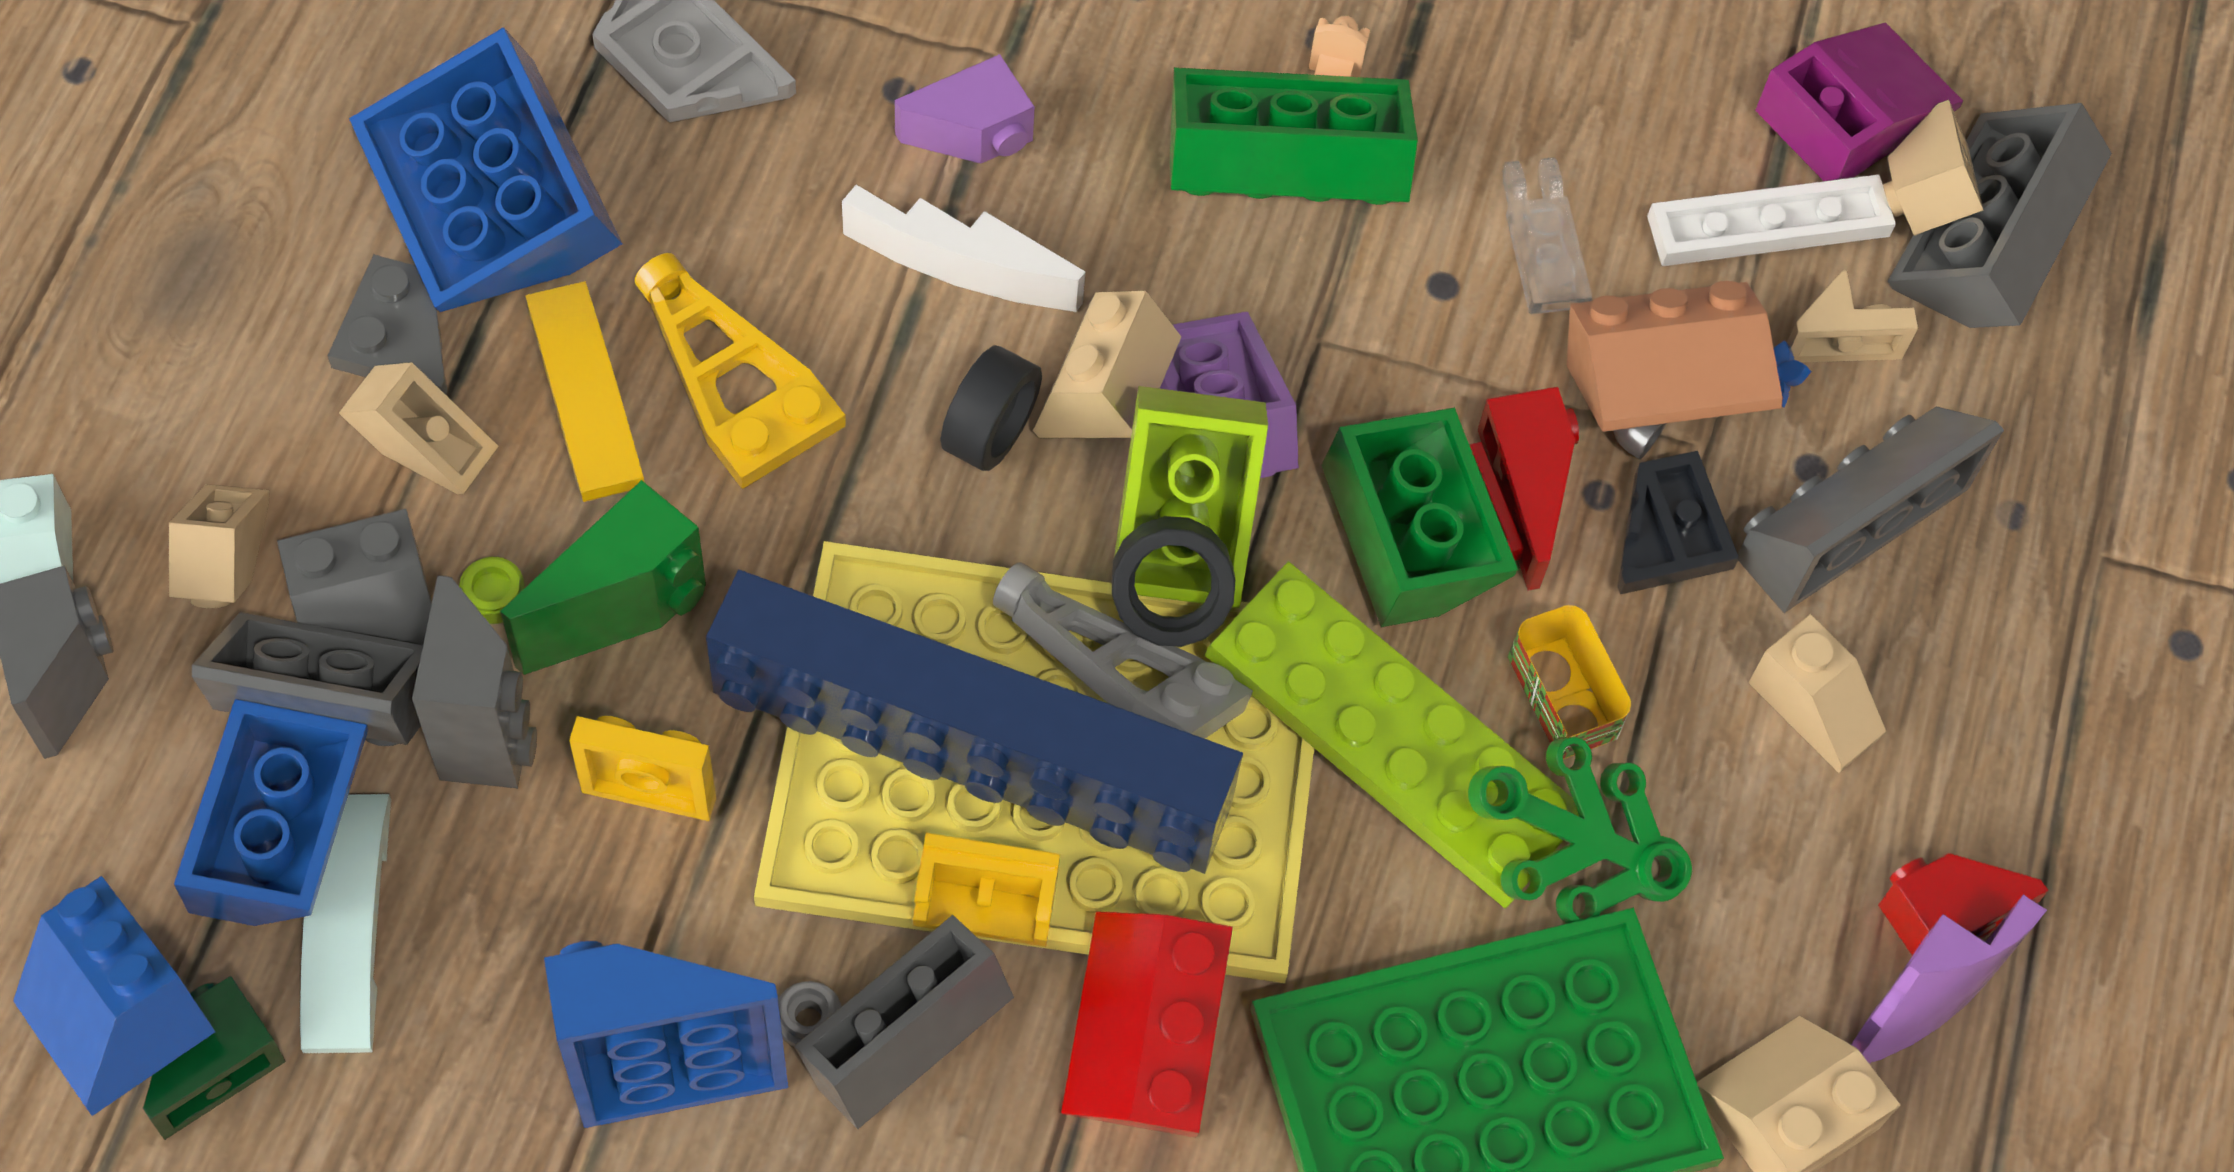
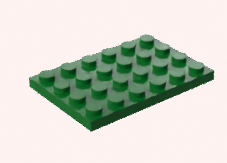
(1492, 1061)

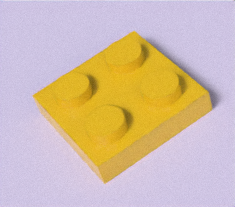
(643, 767)

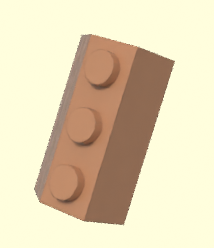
(1673, 355)

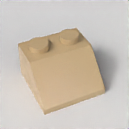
(1115, 350)
(1797, 1099)

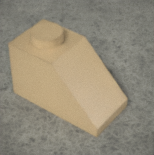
(1933, 173)
(418, 426)
(216, 544)
(1820, 693)

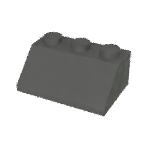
(314, 673)
(471, 696)

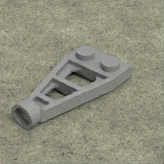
(1194, 698)

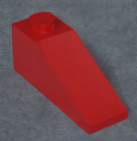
(1531, 452)

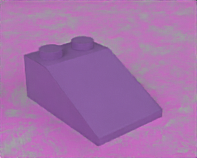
(1230, 360)

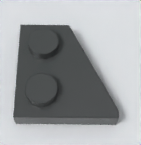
(390, 324)

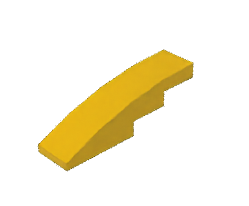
(584, 391)

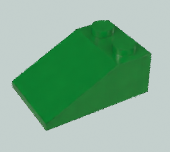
(610, 584)

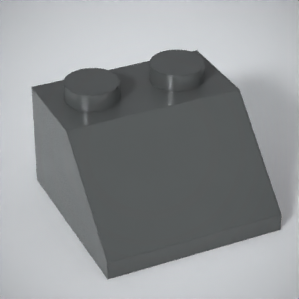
(360, 578)
(51, 654)

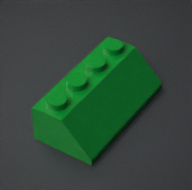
(1292, 135)

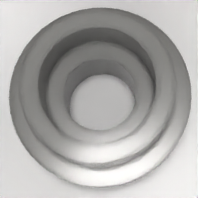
(800, 997)

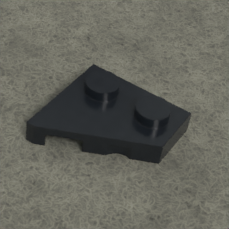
(1673, 526)

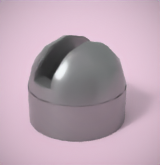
(1639, 439)

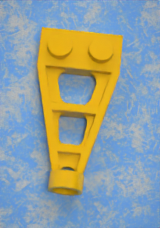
(769, 430)

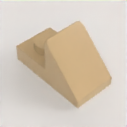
(1838, 332)

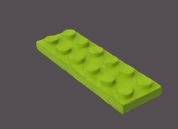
(1383, 725)

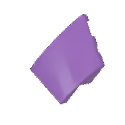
(1942, 980)

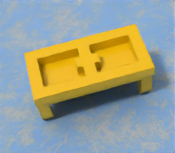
(987, 887)

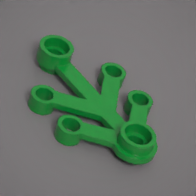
(1589, 833)

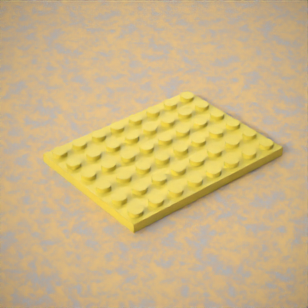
(854, 826)

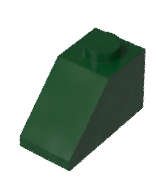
(217, 1066)

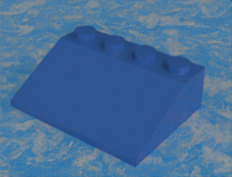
(484, 176)
(660, 1032)

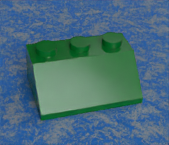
(1416, 514)

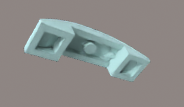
(341, 934)

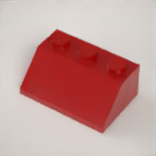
(1147, 1021)

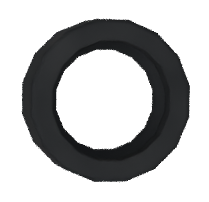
(991, 408)
(1165, 629)

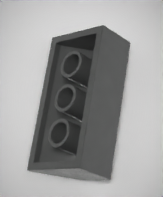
(2032, 185)
(1865, 503)

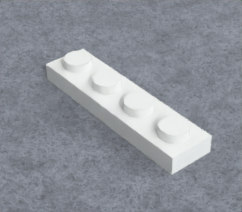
(1770, 220)

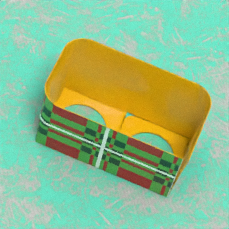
(1576, 640)

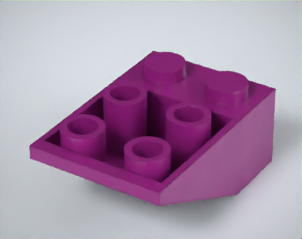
(1851, 99)

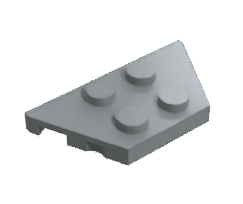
(689, 57)

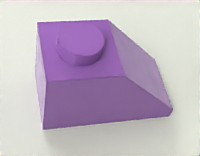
(968, 114)

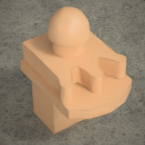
(1338, 48)

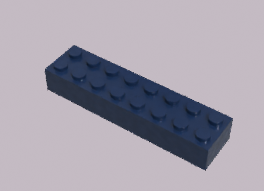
(972, 722)

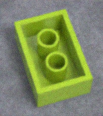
(1196, 462)

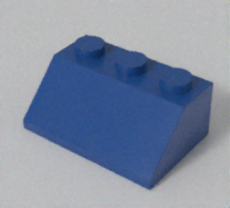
(269, 814)
(104, 997)

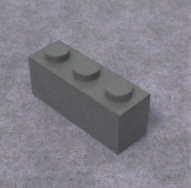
(905, 1021)

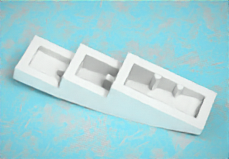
(978, 258)

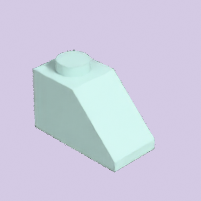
(33, 527)

